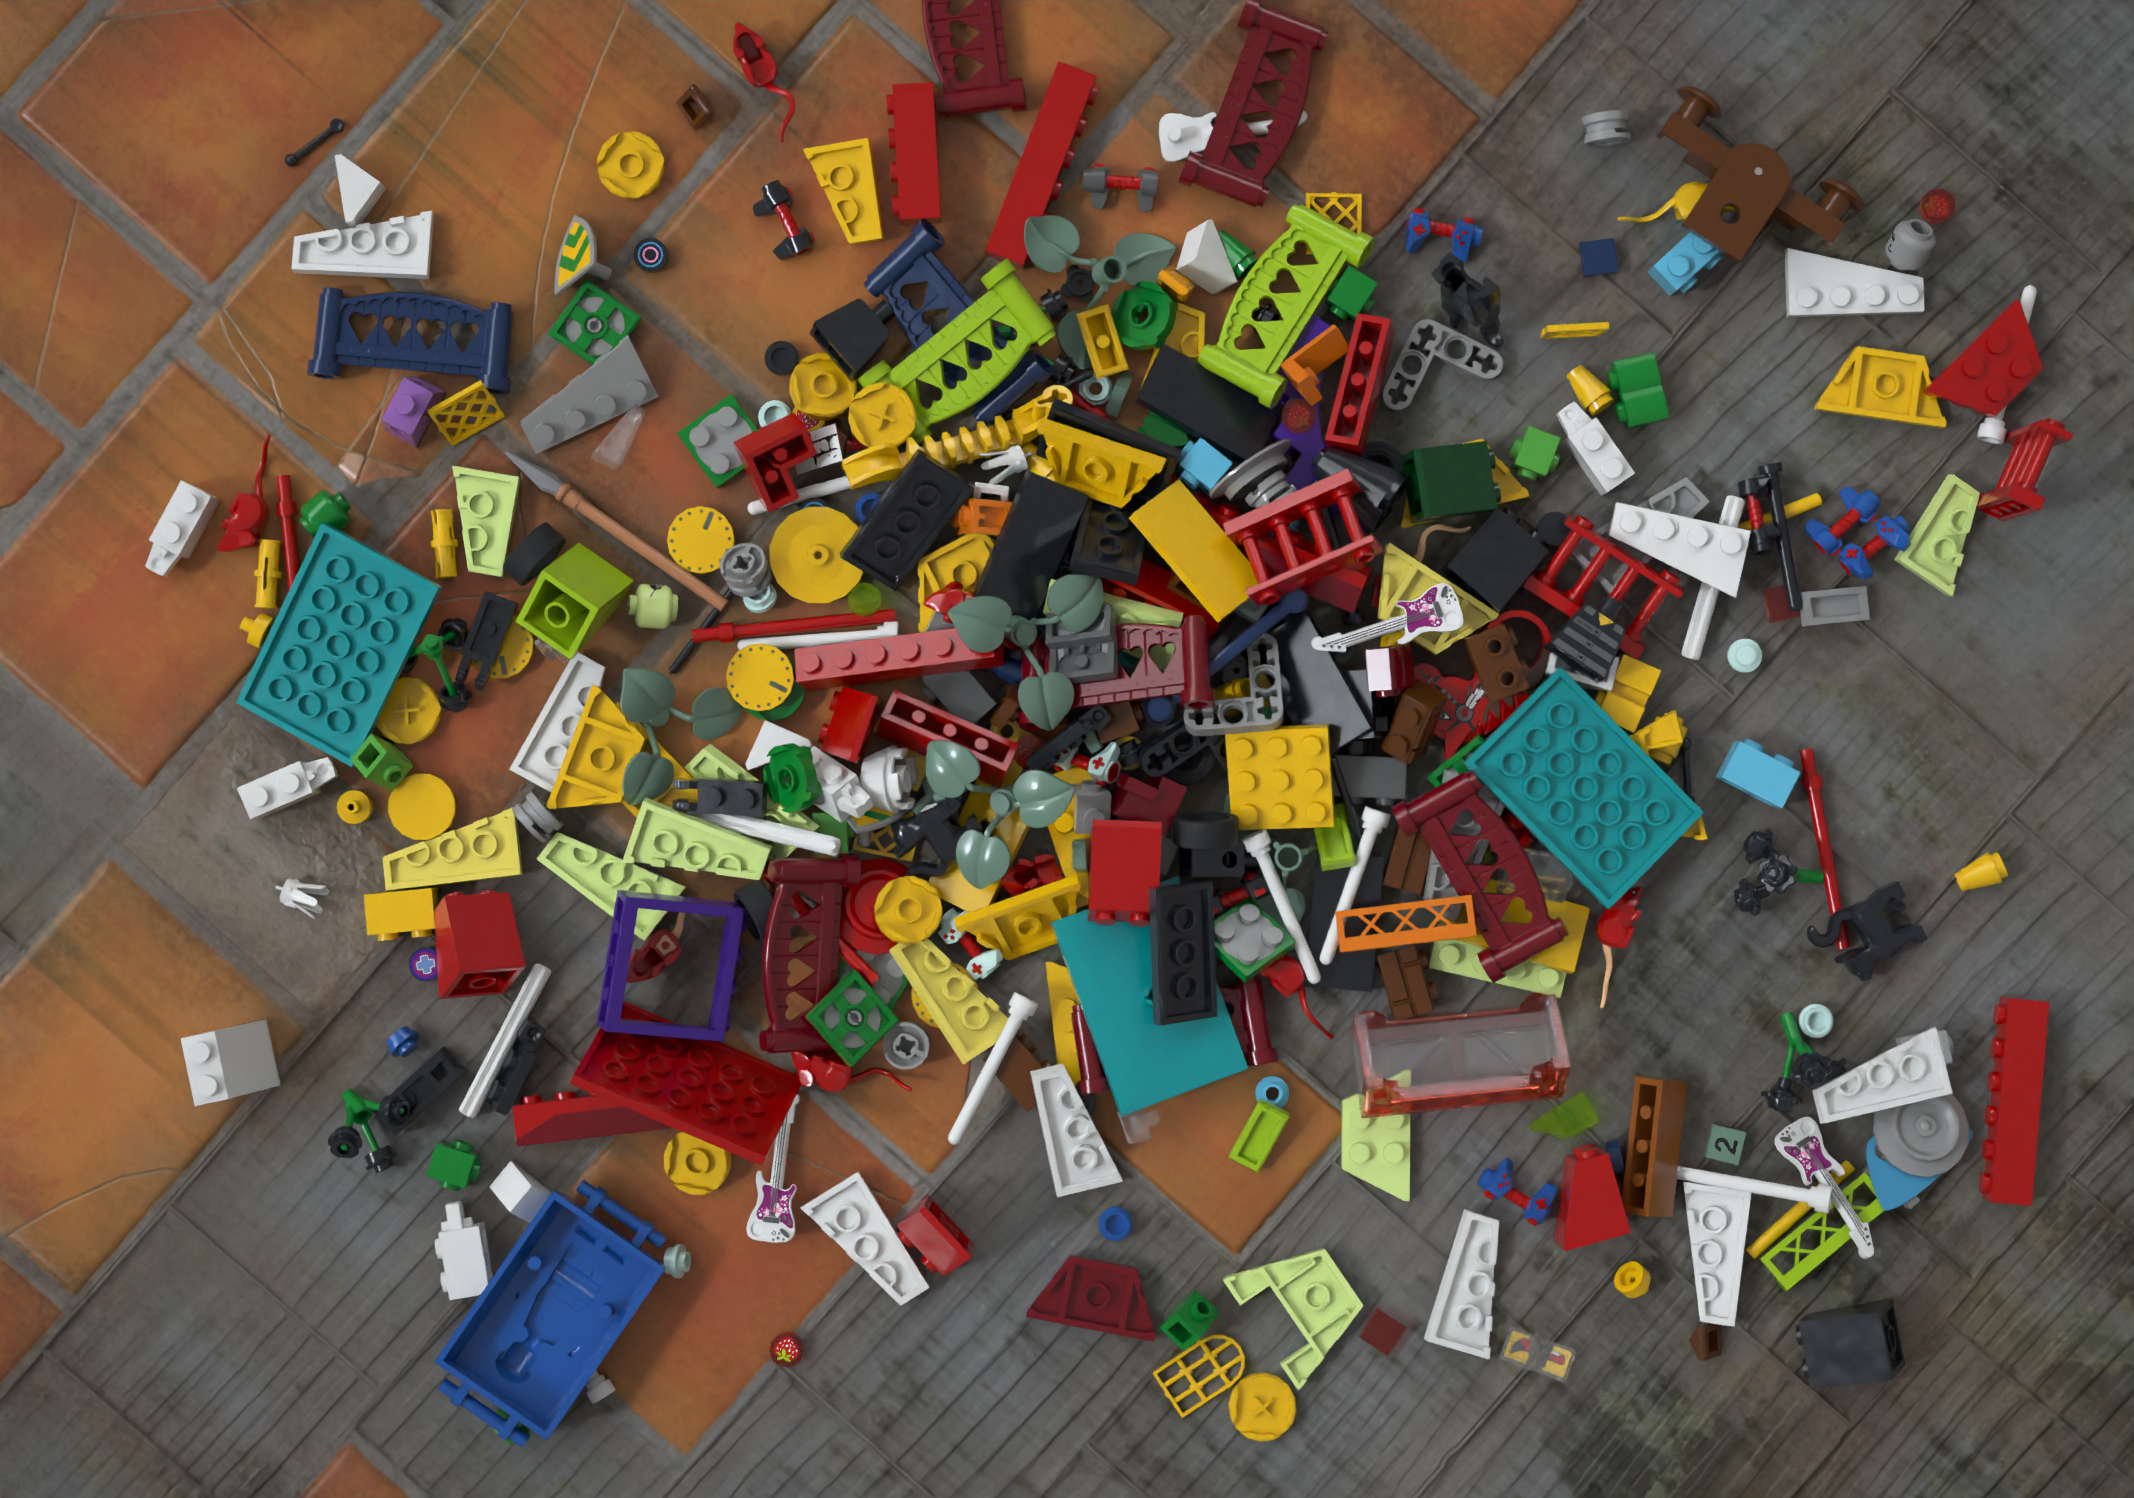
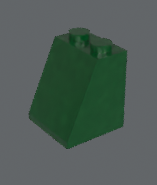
(1450, 481)

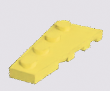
(462, 855)
(958, 1008)

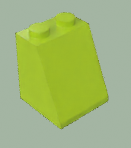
(573, 600)

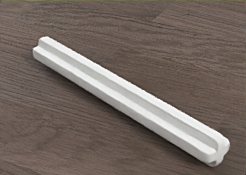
(1707, 594)
(774, 832)
(504, 1040)

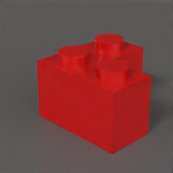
(769, 454)

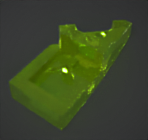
(1567, 1117)

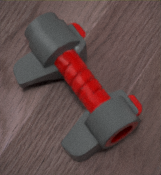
(1100, 181)

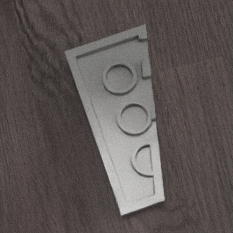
(592, 398)
(1678, 499)

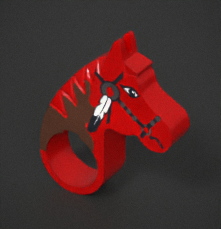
(1467, 708)

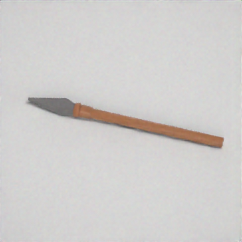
(562, 491)

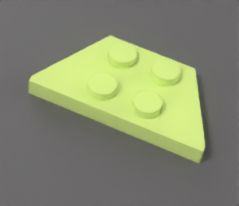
(1376, 1148)

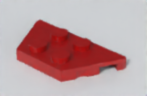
(1991, 366)

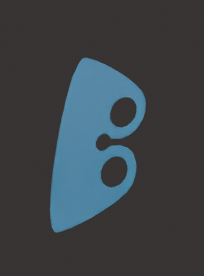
(1892, 1184)

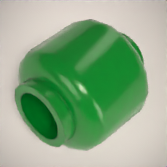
(325, 509)

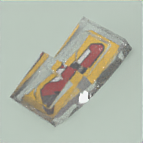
(1538, 1354)

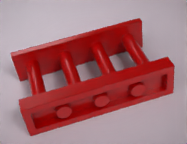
(2016, 488)
(1277, 518)
(1568, 602)

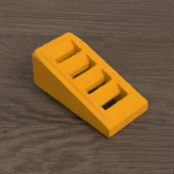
(1176, 284)

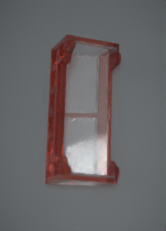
(1460, 1059)

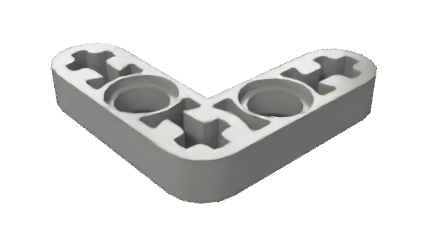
(1438, 350)
(1252, 708)

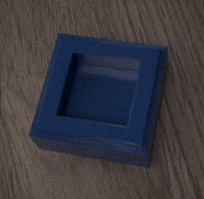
(1598, 257)

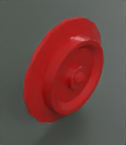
(858, 902)

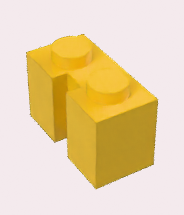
(1629, 693)
(401, 912)

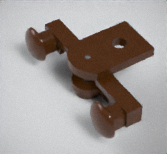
(1751, 181)

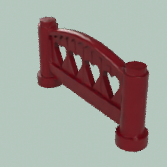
(990, 86)
(1218, 166)
(1184, 676)
(822, 882)
(1507, 941)
(1247, 1018)

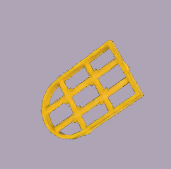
(1186, 1371)

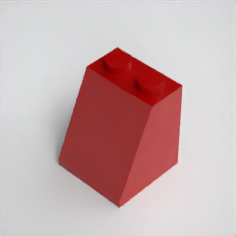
(1121, 869)
(476, 944)
(1589, 1200)

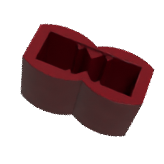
(1390, 669)

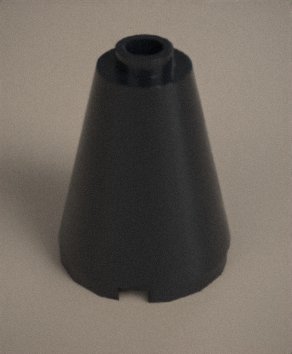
(1378, 483)

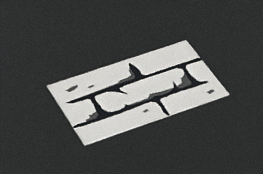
(827, 448)

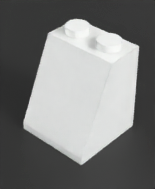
(230, 1062)

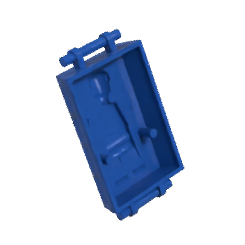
(551, 1313)

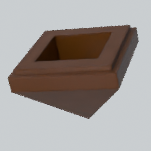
(695, 106)
(1706, 1341)

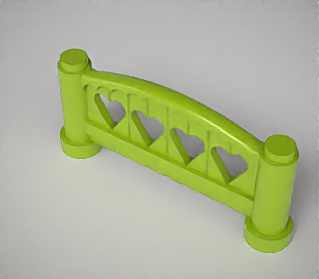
(1004, 302)
(1258, 368)

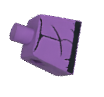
(407, 411)

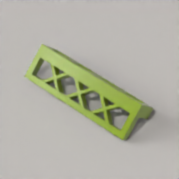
(1826, 1247)

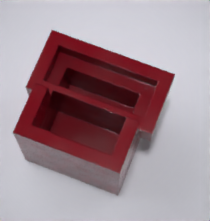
(1148, 801)

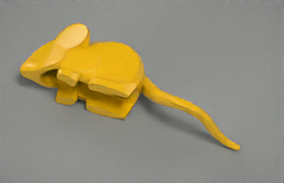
(1682, 203)

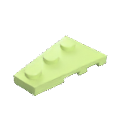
(487, 516)
(1941, 535)

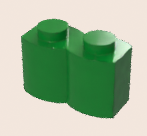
(1638, 391)

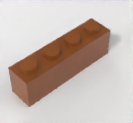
(1654, 1146)

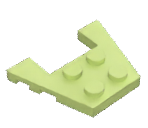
(1312, 1295)

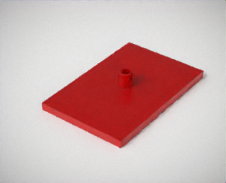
(691, 1086)

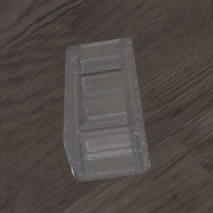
(618, 442)

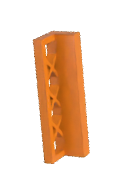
(1407, 937)

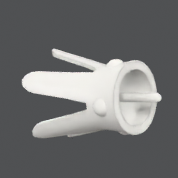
(1012, 457)
(294, 895)

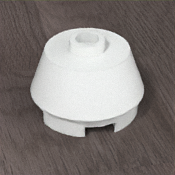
(889, 778)

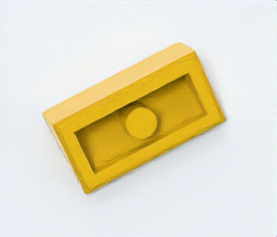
(1102, 341)

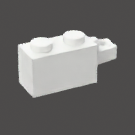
(1593, 449)
(180, 527)
(286, 786)
(840, 788)
(463, 1253)

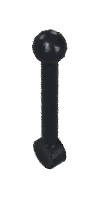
(336, 126)
(1686, 745)

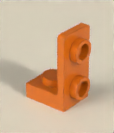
(1311, 360)
(980, 517)

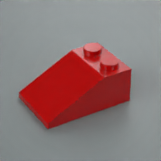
(850, 724)
(935, 1236)

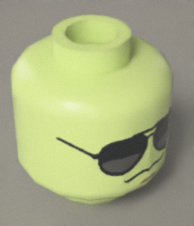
(653, 606)

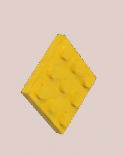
(1281, 778)

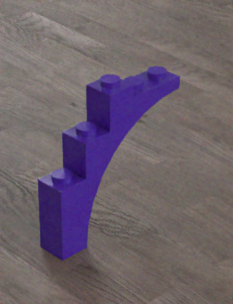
(1311, 442)

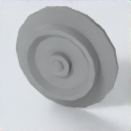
(1252, 472)
(1923, 1135)

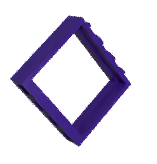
(619, 957)

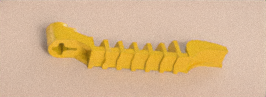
(885, 462)

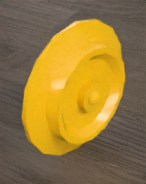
(808, 558)

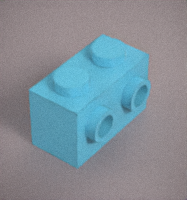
(1681, 263)
(1202, 466)
(1758, 773)

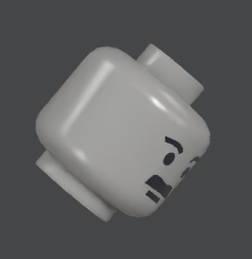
(1910, 244)

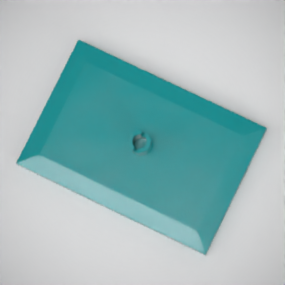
(338, 644)
(1583, 788)
(1115, 993)

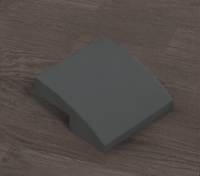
(1087, 653)

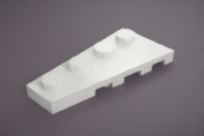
(372, 250)
(1839, 287)
(1694, 546)
(553, 730)
(1892, 1079)
(1071, 1138)
(863, 1230)
(1717, 1241)
(1464, 1300)

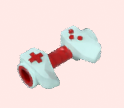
(1102, 767)
(982, 962)

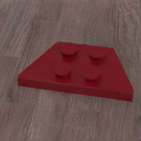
(1095, 1298)

